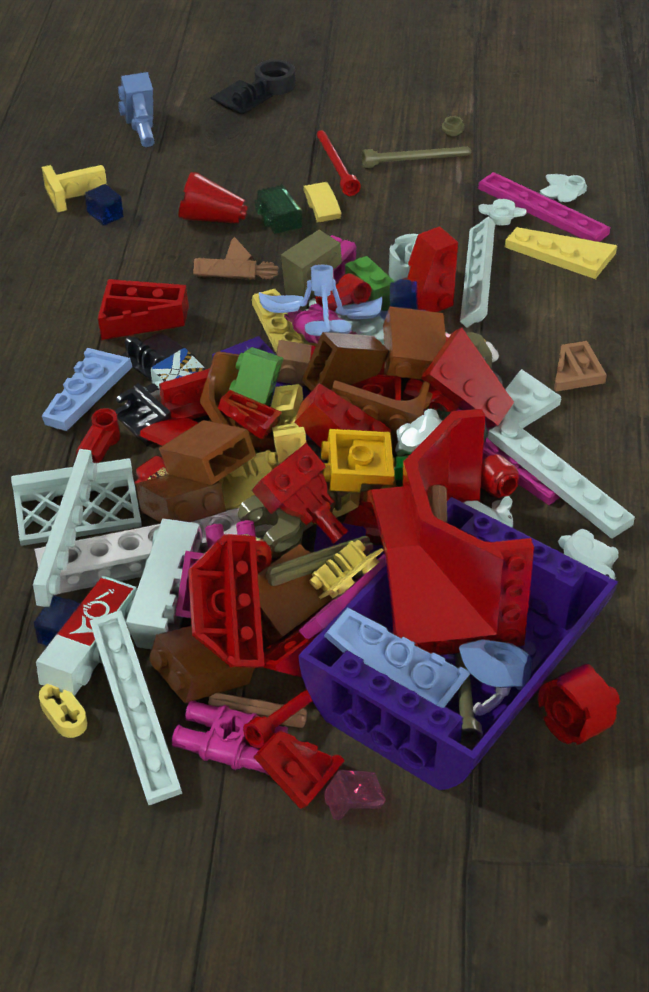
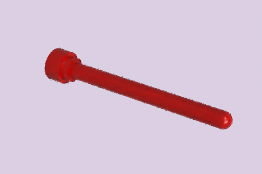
(349, 183)
(262, 728)

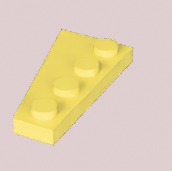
(567, 252)
(275, 323)

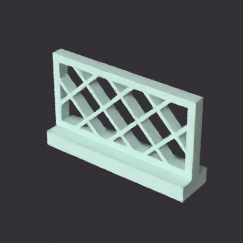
(50, 484)

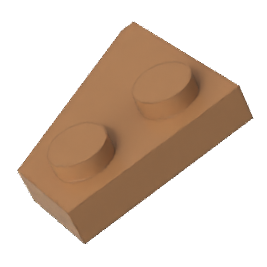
(578, 367)

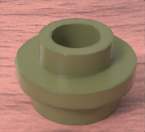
(453, 126)

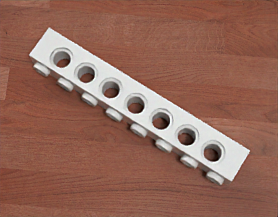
(126, 552)

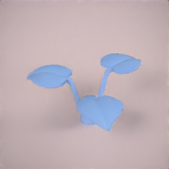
(322, 285)

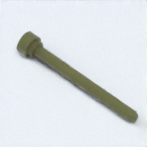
(372, 158)
(471, 728)

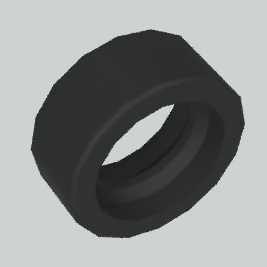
(278, 74)

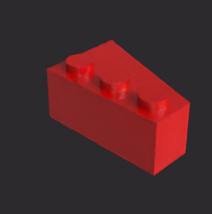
(434, 269)
(141, 308)
(467, 379)
(327, 411)

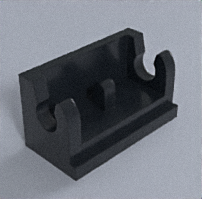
(140, 411)

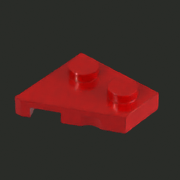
(249, 413)

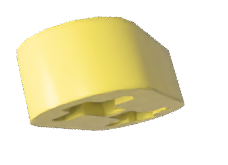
(56, 713)

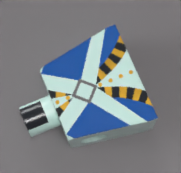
(175, 366)

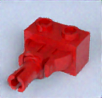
(301, 492)

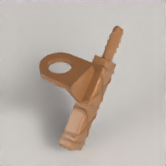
(235, 265)

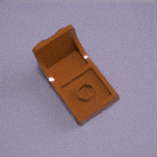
(218, 382)
(388, 411)

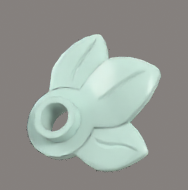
(564, 187)
(502, 211)

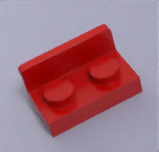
(183, 395)

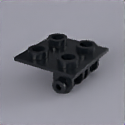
(243, 96)
(150, 352)

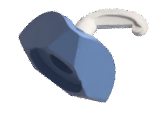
(496, 665)

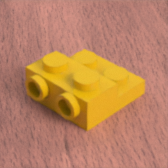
(357, 459)

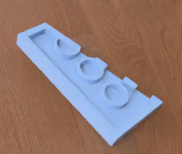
(89, 383)
(397, 657)

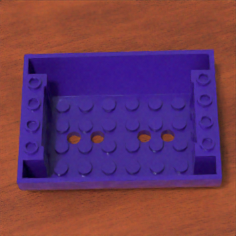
(411, 728)

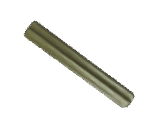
(309, 563)

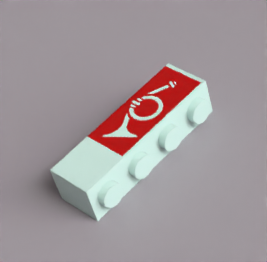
(74, 651)

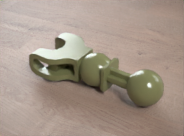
(286, 529)

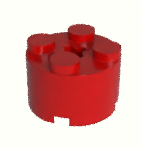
(578, 705)

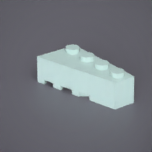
(159, 586)

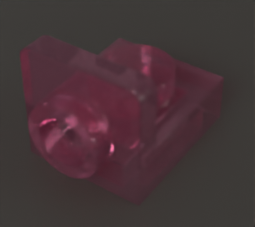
(353, 790)

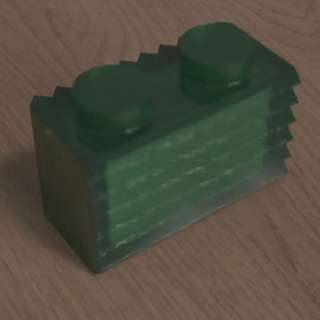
(278, 209)

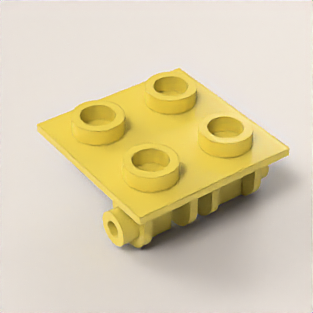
(241, 481)
(352, 562)

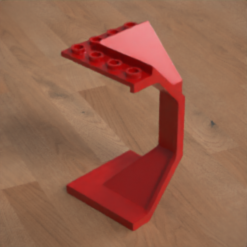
(441, 579)

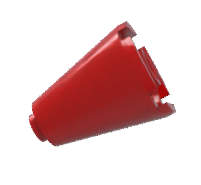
(210, 202)

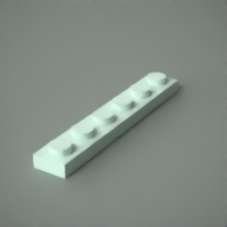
(477, 273)
(561, 478)
(63, 530)
(135, 708)

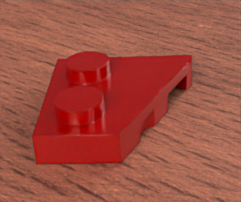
(297, 766)

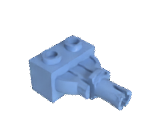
(137, 105)

